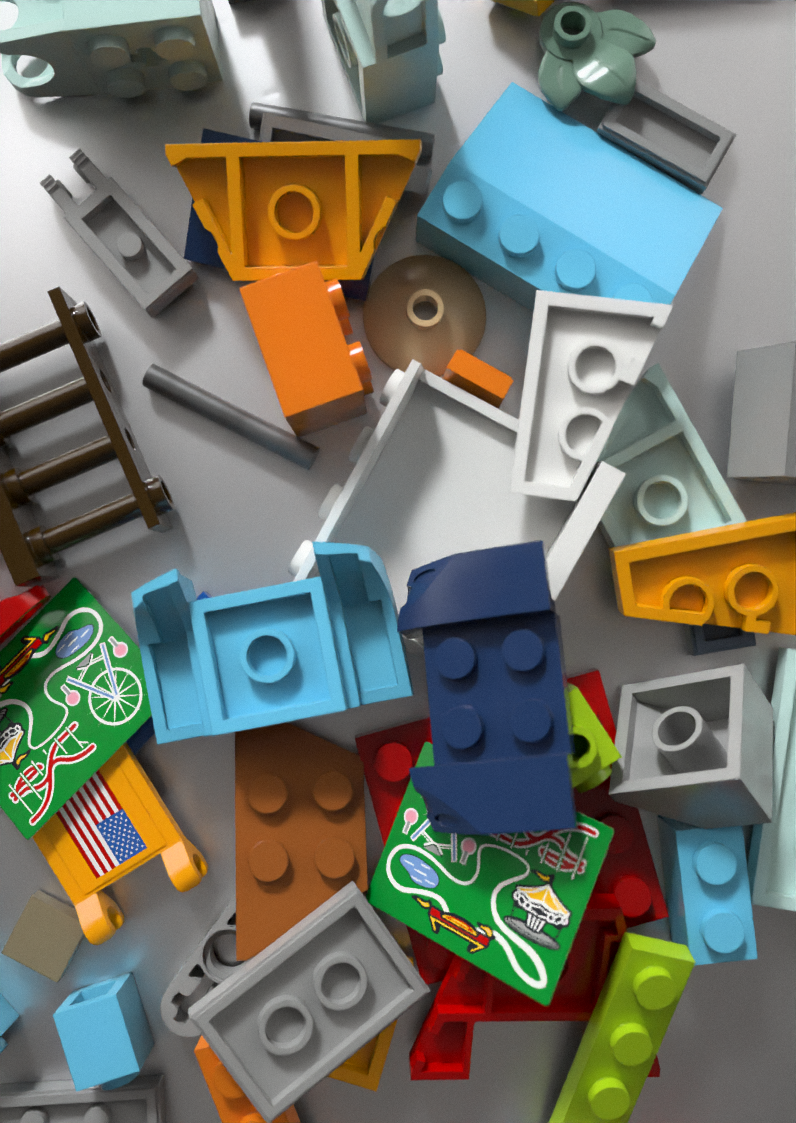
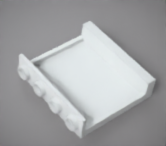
(440, 486)

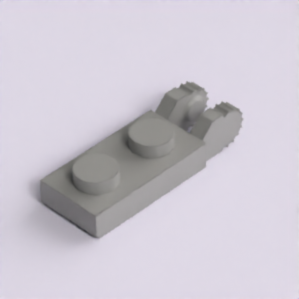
(123, 238)

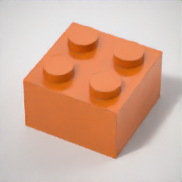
(304, 346)

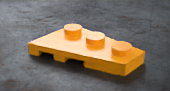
(713, 576)

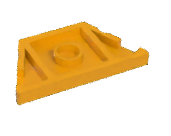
(296, 201)

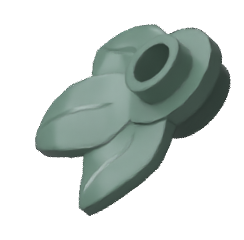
(595, 59)

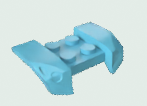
(271, 648)

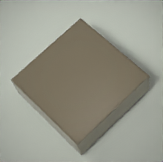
(45, 936)

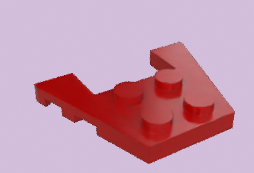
(474, 995)

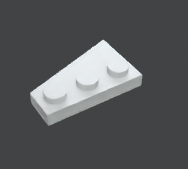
(575, 384)

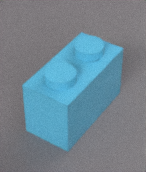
(707, 891)

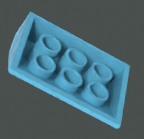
(561, 210)

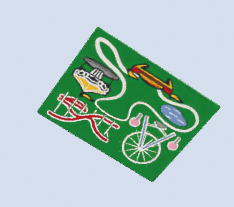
(66, 704)
(491, 897)

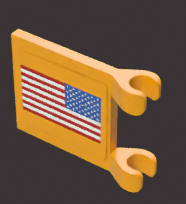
(108, 832)

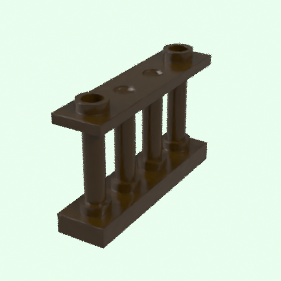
(32, 548)

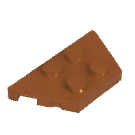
(294, 829)

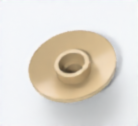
(401, 336)

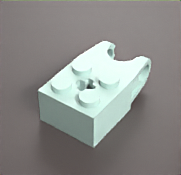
(112, 46)
(388, 52)

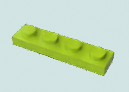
(624, 1031)

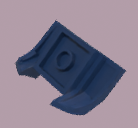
(493, 692)

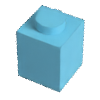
(104, 1033)

